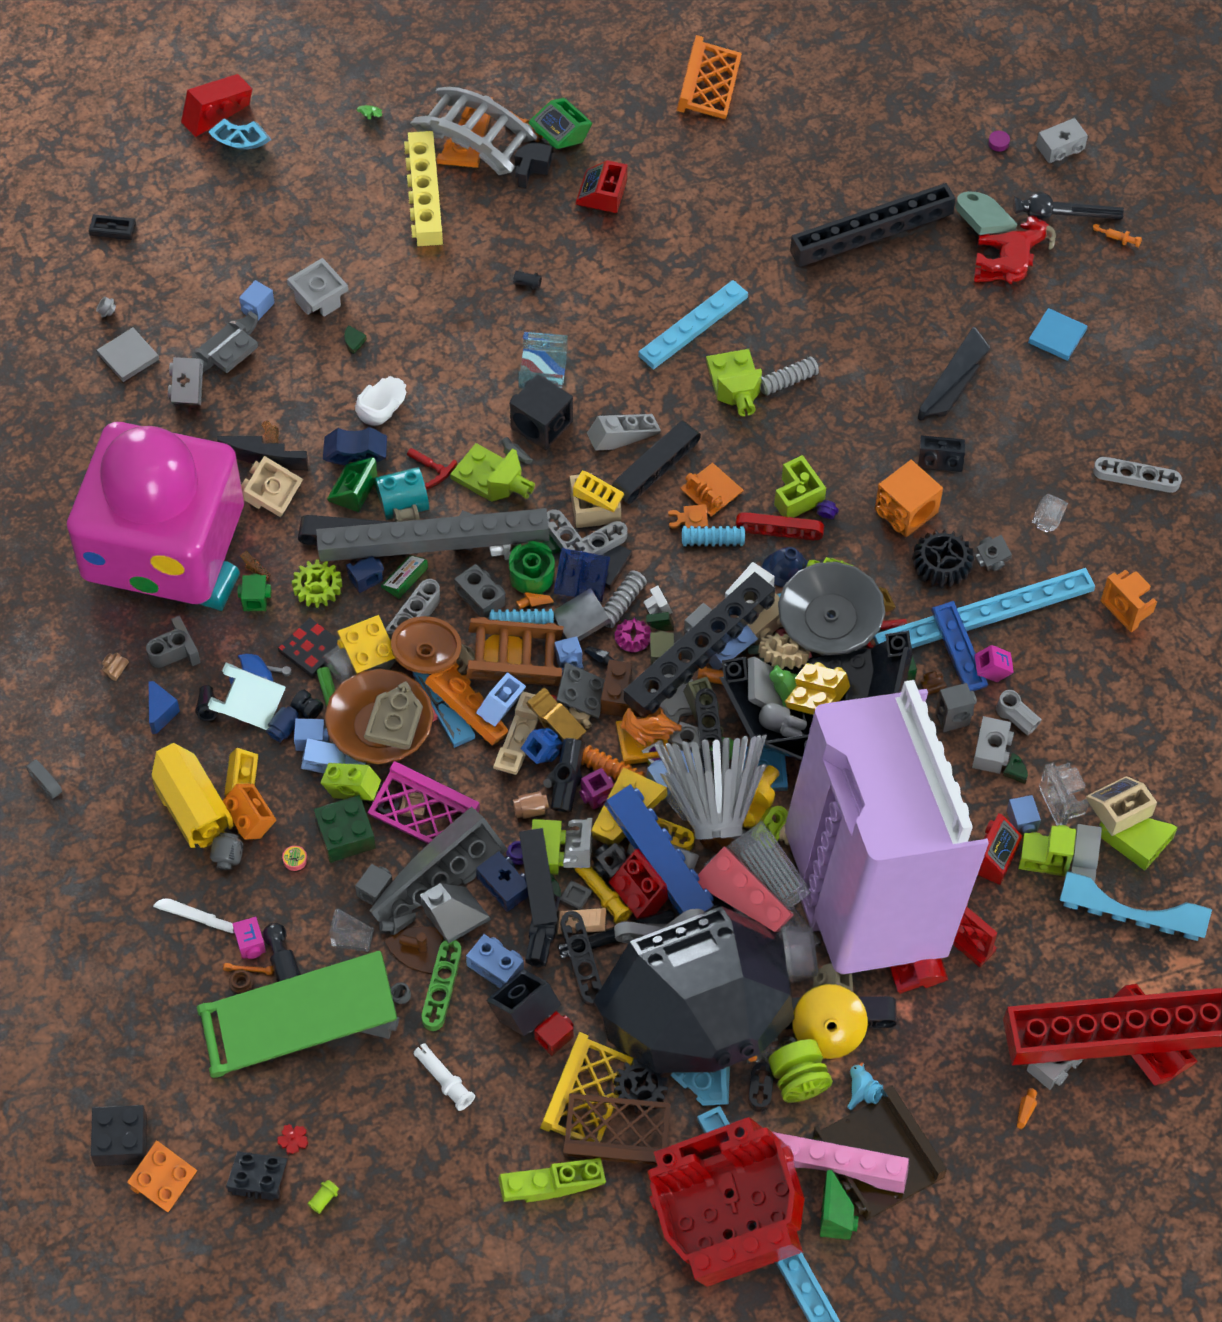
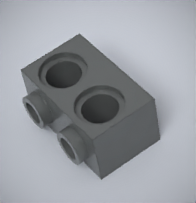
(475, 594)

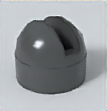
(397, 992)

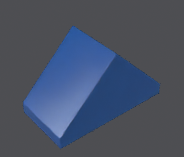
(162, 707)

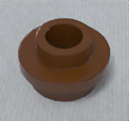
(238, 976)

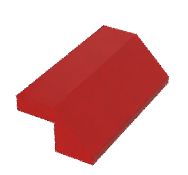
(1159, 1066)

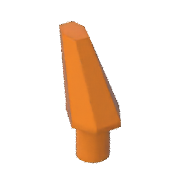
(533, 600)
(1027, 1106)

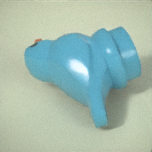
(864, 1087)

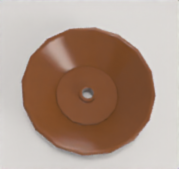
(351, 709)

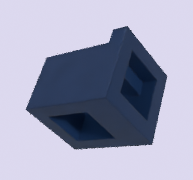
(365, 573)

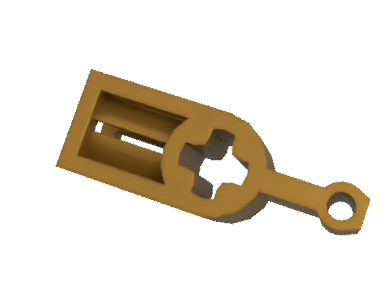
(555, 716)

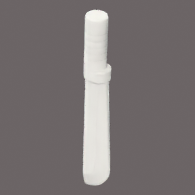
(194, 914)

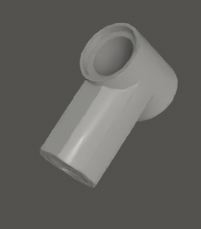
(1018, 713)

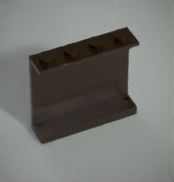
(887, 1130)

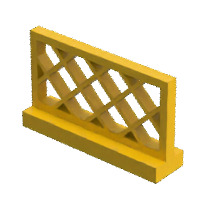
(570, 1077)

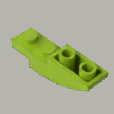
(552, 1182)

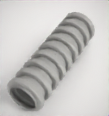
(794, 373)
(624, 596)

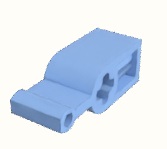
(319, 753)

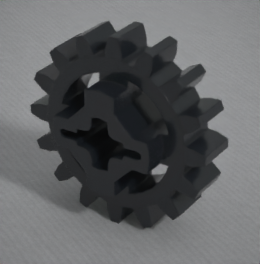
(636, 1075)

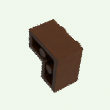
(616, 680)

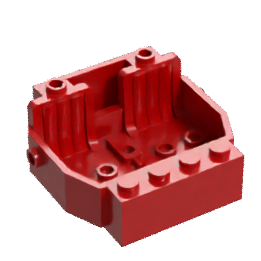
(698, 1214)

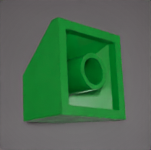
(837, 1210)

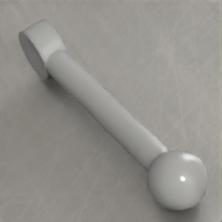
(286, 671)

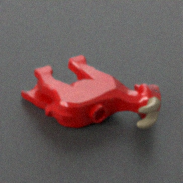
(1014, 252)

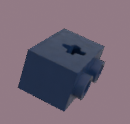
(494, 877)

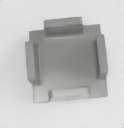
(318, 288)

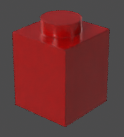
(554, 1032)

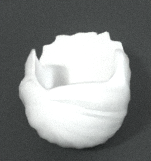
(379, 402)

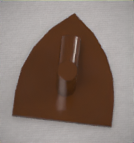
(416, 947)

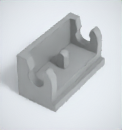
(578, 844)

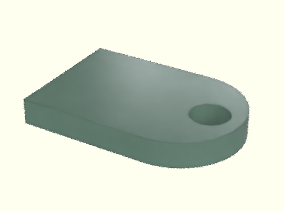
(984, 213)

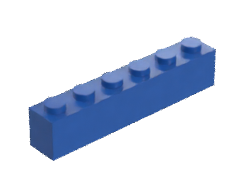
(654, 843)

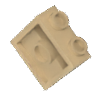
(270, 486)

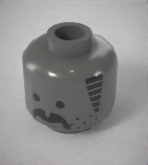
(226, 850)

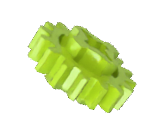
(317, 583)

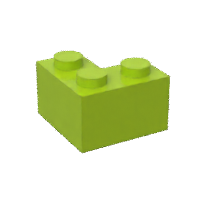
(801, 489)
(1048, 853)

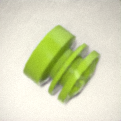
(800, 1071)

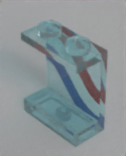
(544, 356)

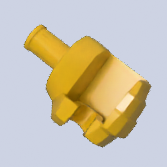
(763, 797)

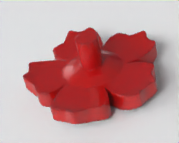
(293, 1139)

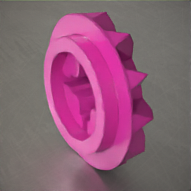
(624, 639)

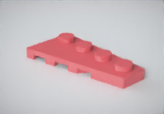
(737, 886)

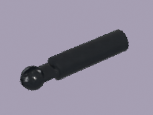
(282, 960)

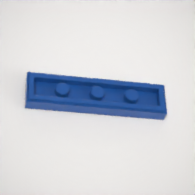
(958, 645)

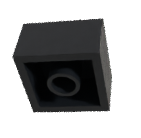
(524, 1002)
(118, 1135)

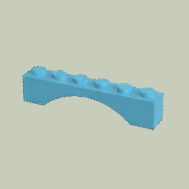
(1185, 918)

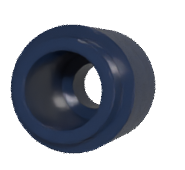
(282, 723)

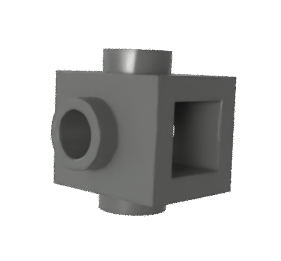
(996, 546)

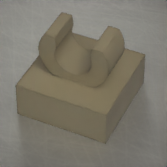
(465, 655)

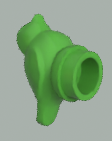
(783, 682)

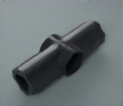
(564, 788)
(540, 941)

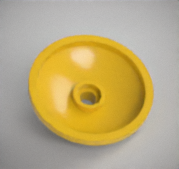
(826, 1005)

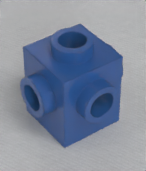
(542, 745)

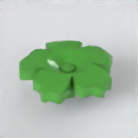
(368, 110)

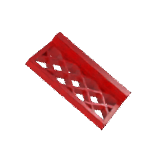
(975, 938)

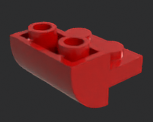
(918, 974)

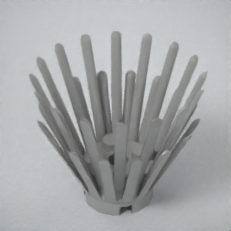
(709, 809)

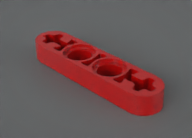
(780, 526)

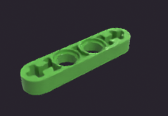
(440, 984)

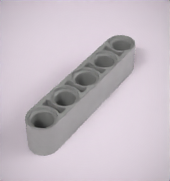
(417, 600)

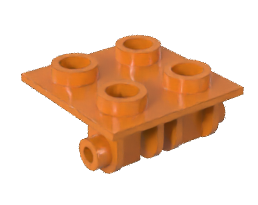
(711, 488)
(161, 1176)

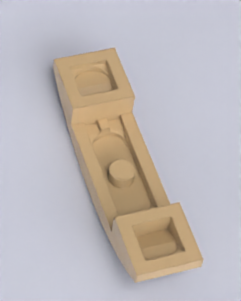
(525, 720)

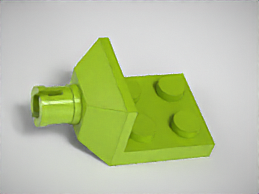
(735, 379)
(491, 474)

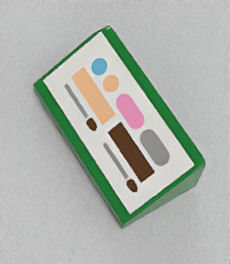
(405, 576)

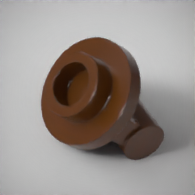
(933, 682)

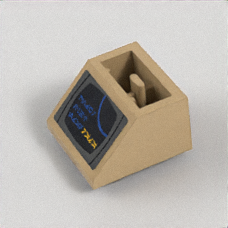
(1122, 804)

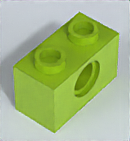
(350, 780)

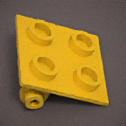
(366, 644)

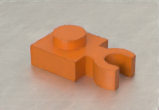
(692, 516)

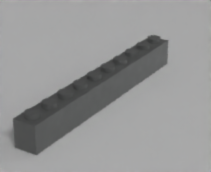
(432, 535)

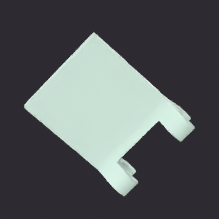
(249, 698)

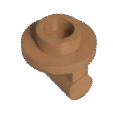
(114, 665)

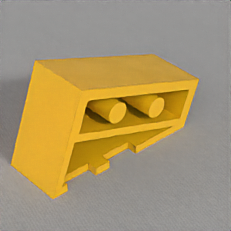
(605, 827)

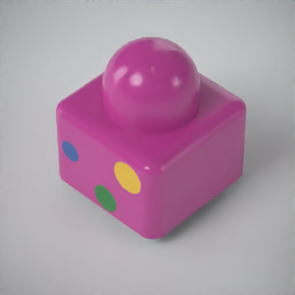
(156, 512)

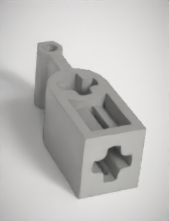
(1086, 850)

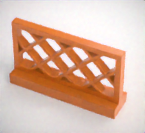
(691, 79)

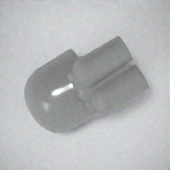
(778, 719)

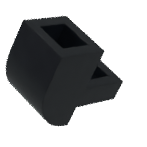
(534, 159)

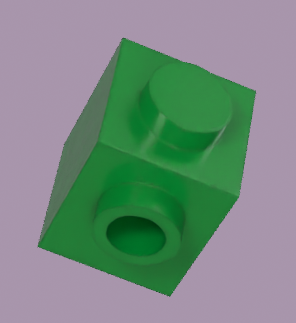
(254, 592)

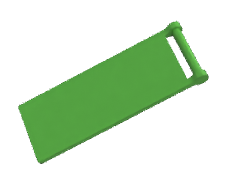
(299, 1012)

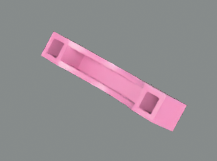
(872, 1167)

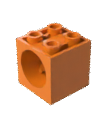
(908, 498)

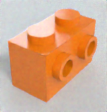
(249, 811)

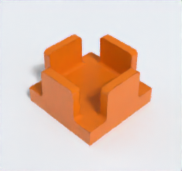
(1122, 598)

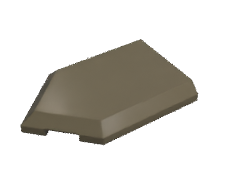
(394, 718)

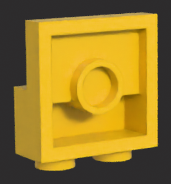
(817, 686)

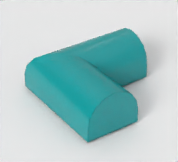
(224, 585)

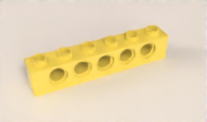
(425, 188)

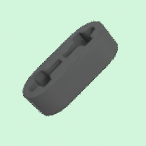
(43, 779)

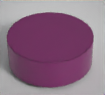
(999, 141)

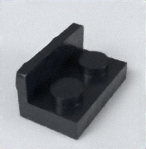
(941, 453)

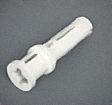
(450, 1084)

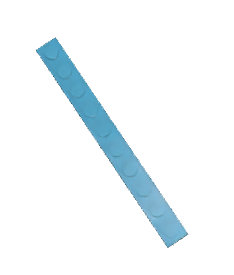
(1001, 606)
(795, 1268)

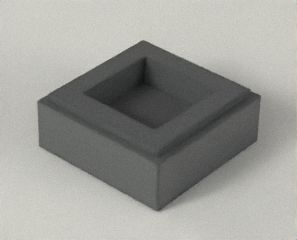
(575, 896)

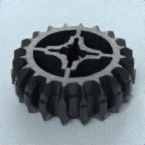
(932, 550)

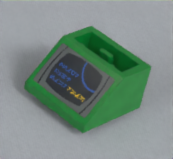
(561, 124)

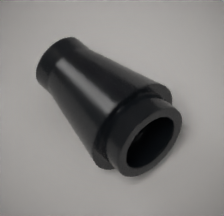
(202, 709)

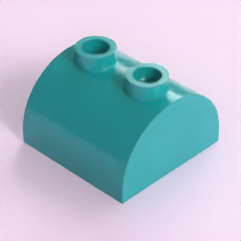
(401, 491)

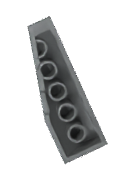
(446, 860)

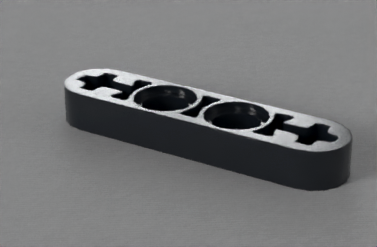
(580, 958)

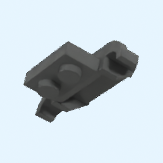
(229, 345)

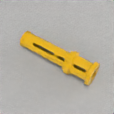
(609, 898)

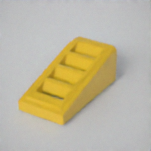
(593, 482)

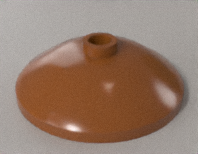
(426, 645)

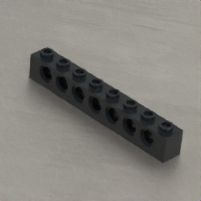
(872, 224)
(754, 589)

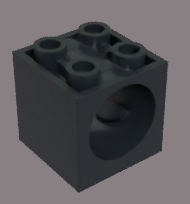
(541, 411)

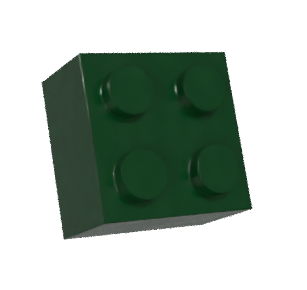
(344, 828)

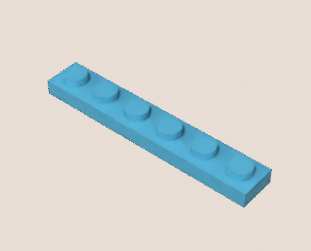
(693, 324)

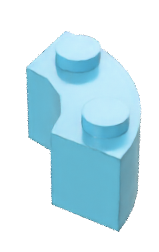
(240, 137)

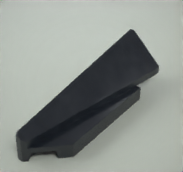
(955, 376)

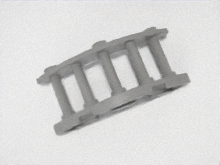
(465, 137)

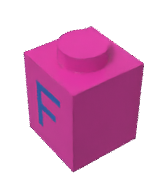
(994, 663)
(249, 938)

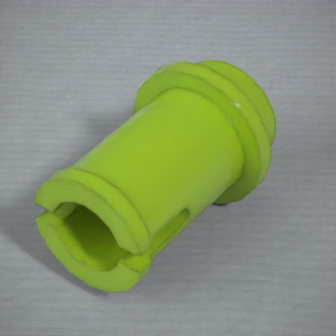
(323, 1196)

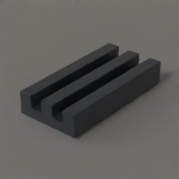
(111, 229)

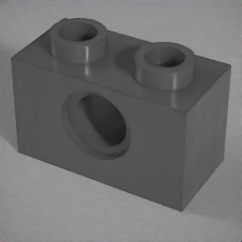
(955, 707)

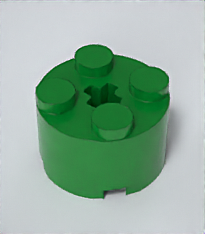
(531, 568)

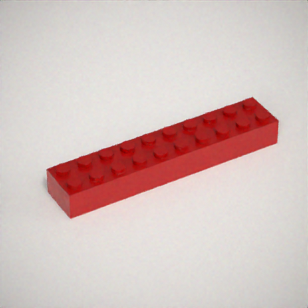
(1114, 1026)

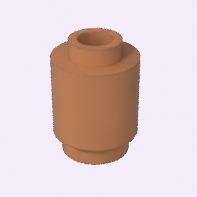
(530, 805)

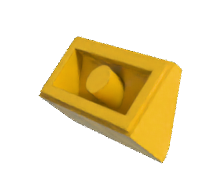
(241, 769)

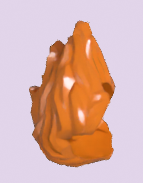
(650, 727)

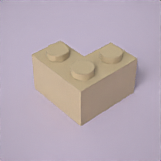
(588, 514)

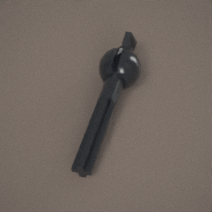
(1043, 207)

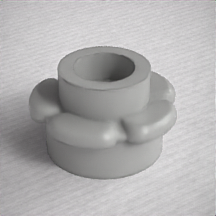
(106, 307)

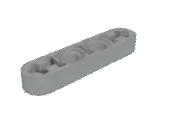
(1137, 478)

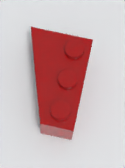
(213, 102)

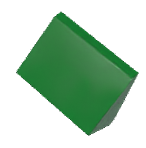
(354, 484)

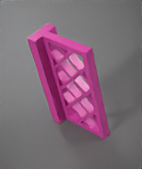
(427, 787)

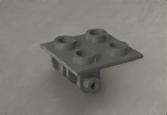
(580, 690)

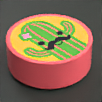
(294, 858)

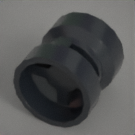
(306, 705)

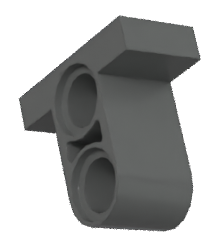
(169, 650)

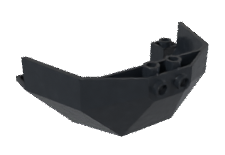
(869, 671)
(698, 994)

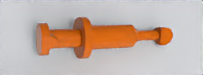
(1124, 237)

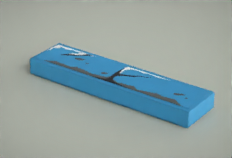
(452, 723)

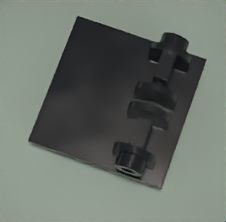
(256, 1174)

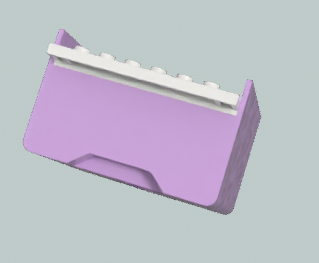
(881, 833)

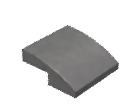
(581, 615)

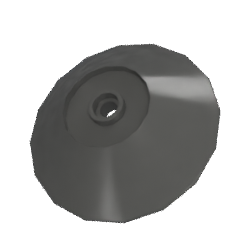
(835, 591)

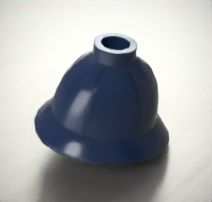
(784, 564)

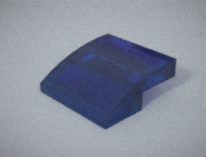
(580, 572)

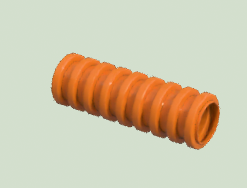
(611, 767)

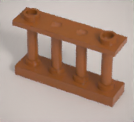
(523, 672)

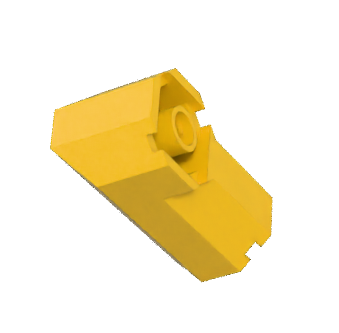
(189, 795)

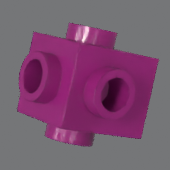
(596, 788)

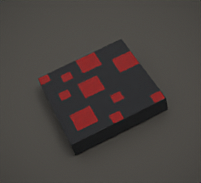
(308, 646)

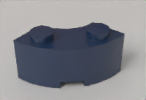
(353, 446)

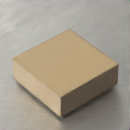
(415, 798)

